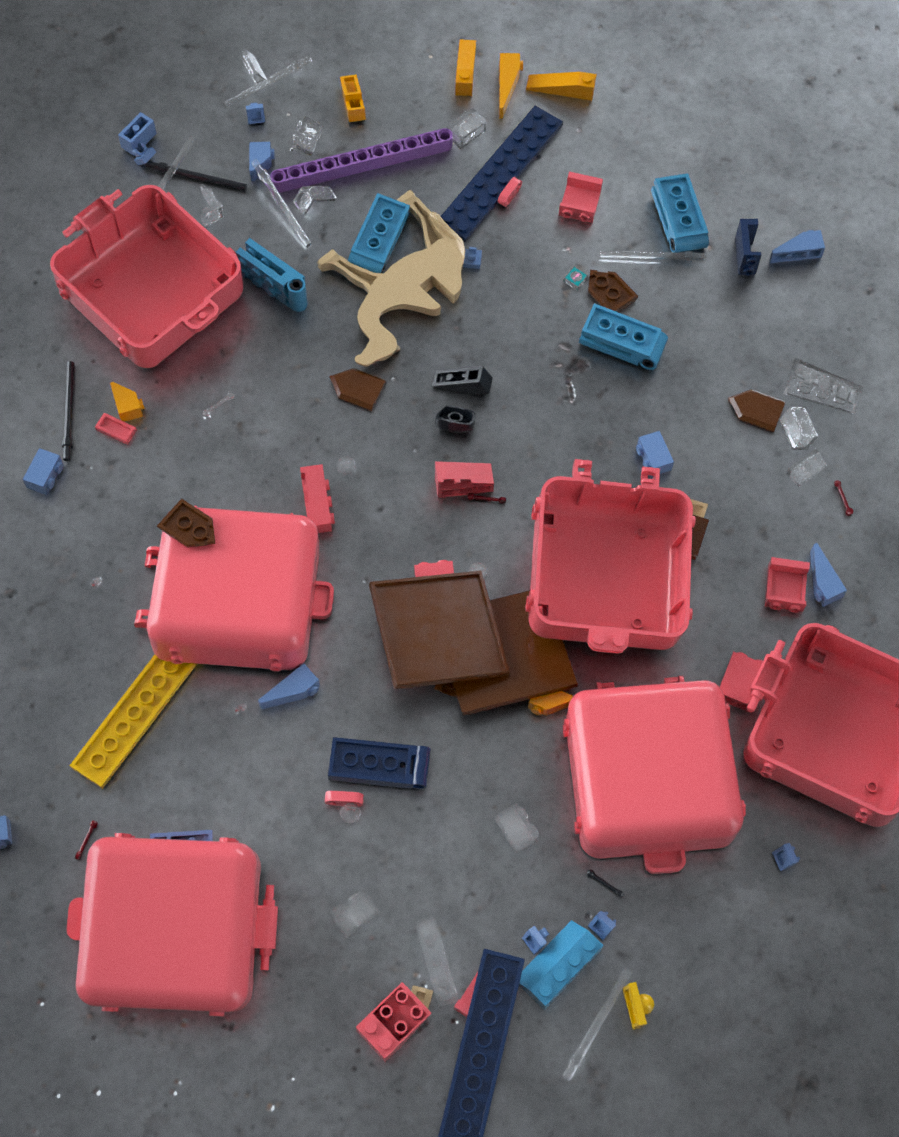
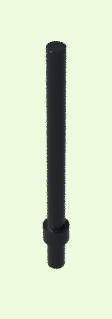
(163, 168)
(67, 441)

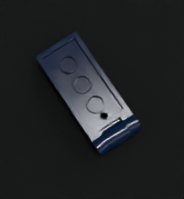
(379, 763)

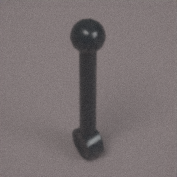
(590, 873)

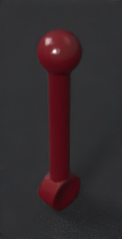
(471, 496)
(849, 511)
(93, 824)

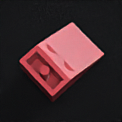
(393, 1021)

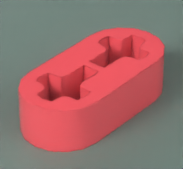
(509, 192)
(340, 798)

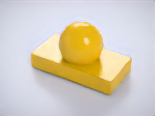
(637, 1005)

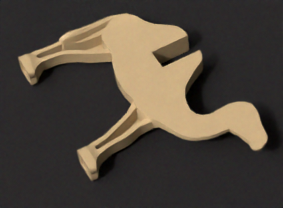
(405, 281)

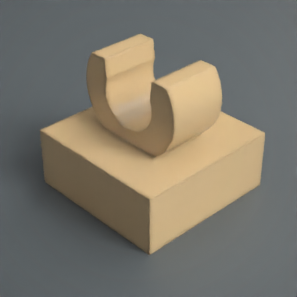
(423, 995)

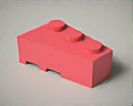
(463, 478)
(316, 498)

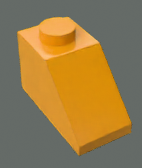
(127, 402)
(549, 703)

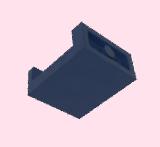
(746, 260)

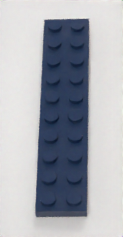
(507, 162)
(482, 1045)

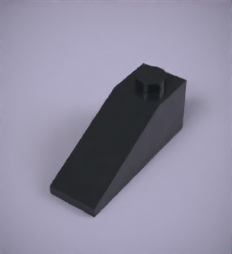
(463, 380)

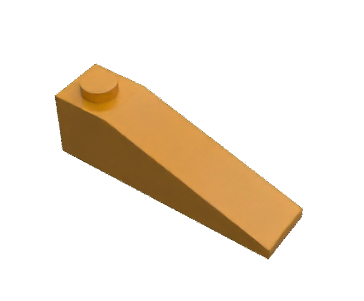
(465, 67)
(509, 74)
(568, 84)

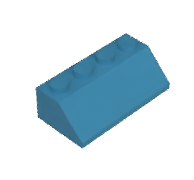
(559, 963)

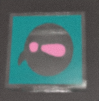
(575, 278)

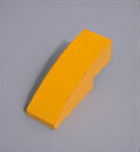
(353, 98)

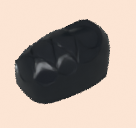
(455, 419)

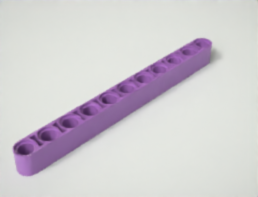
(362, 160)

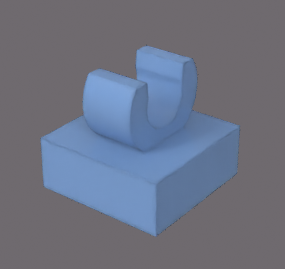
(255, 113)
(145, 154)
(472, 258)
(785, 856)
(602, 924)
(535, 939)

